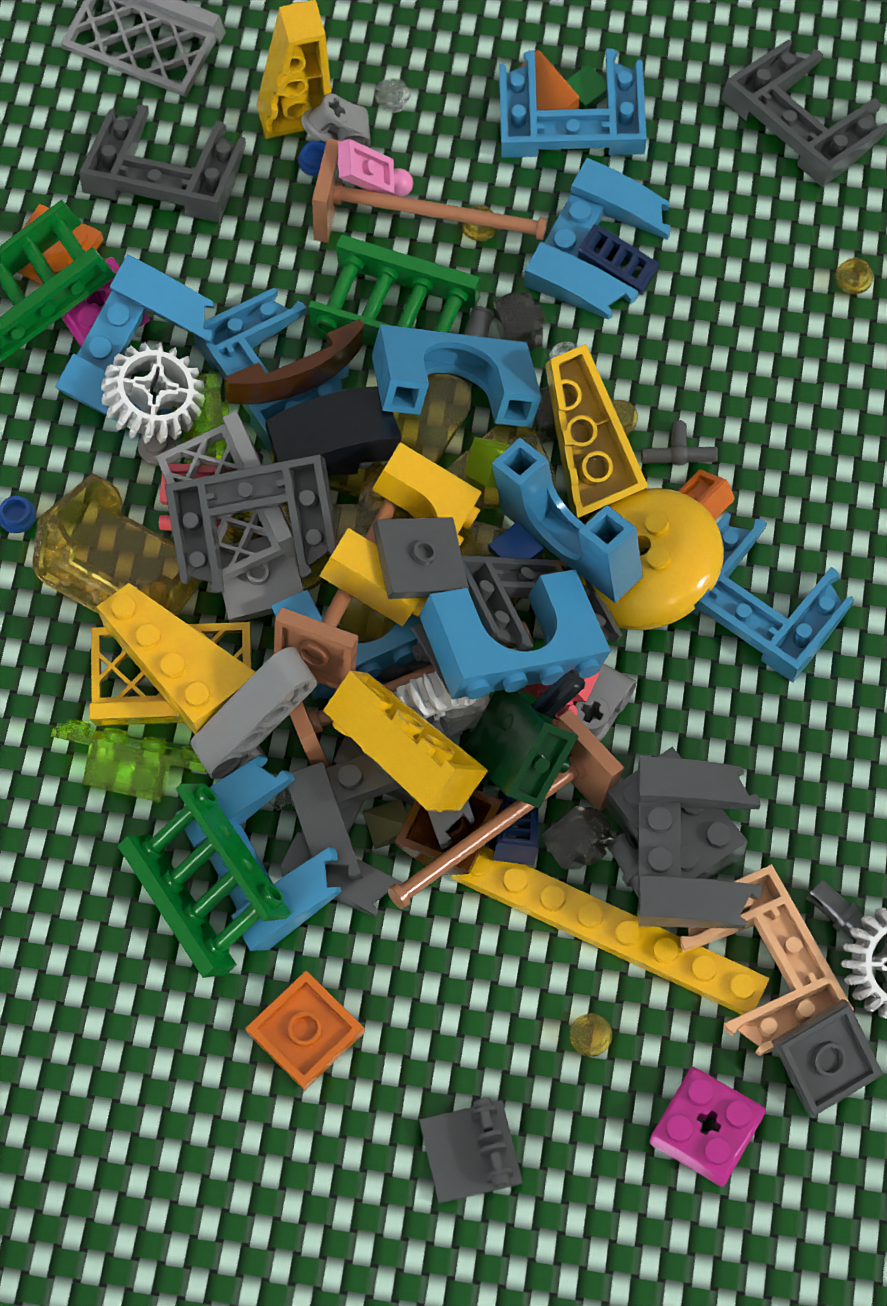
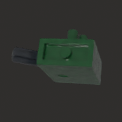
(525, 740)

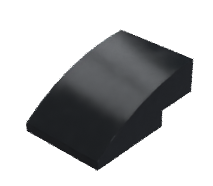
(340, 427)

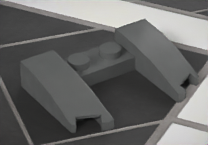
(822, 151)
(115, 168)
(199, 501)
(498, 579)
(323, 792)
(359, 893)
(663, 894)

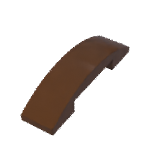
(257, 387)

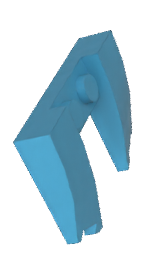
(617, 127)
(556, 264)
(133, 293)
(232, 347)
(785, 642)
(303, 888)

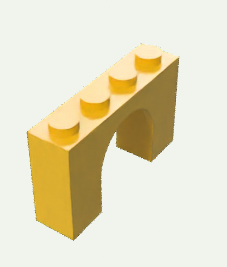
(422, 491)

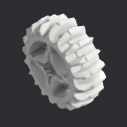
(181, 393)
(433, 703)
(863, 962)

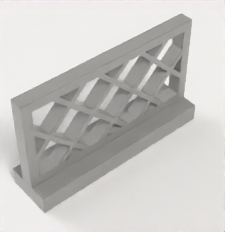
(173, 13)
(245, 456)

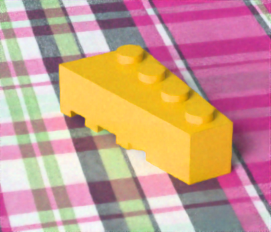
(295, 70)
(591, 440)
(175, 657)
(404, 743)

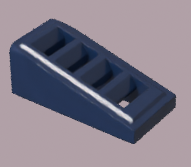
(623, 251)
(514, 849)

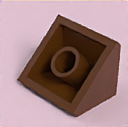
(420, 840)

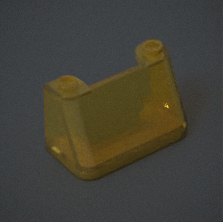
(95, 550)

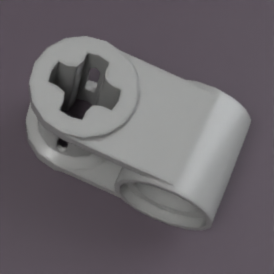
(337, 121)
(606, 700)

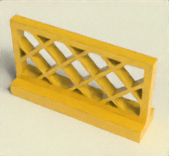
(143, 708)

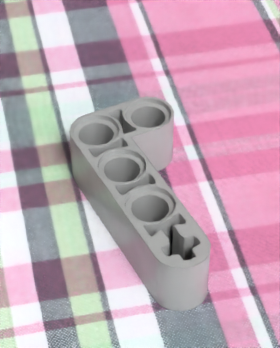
(253, 713)

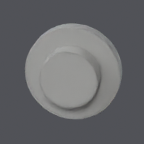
(153, 448)

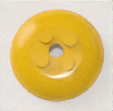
(680, 562)

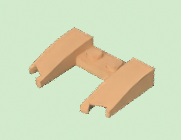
(793, 951)

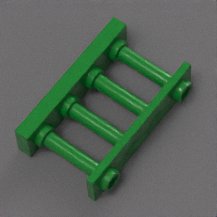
(392, 268)
(60, 290)
(168, 885)

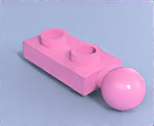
(371, 170)

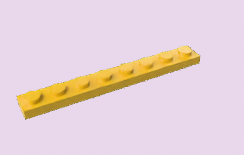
(616, 932)

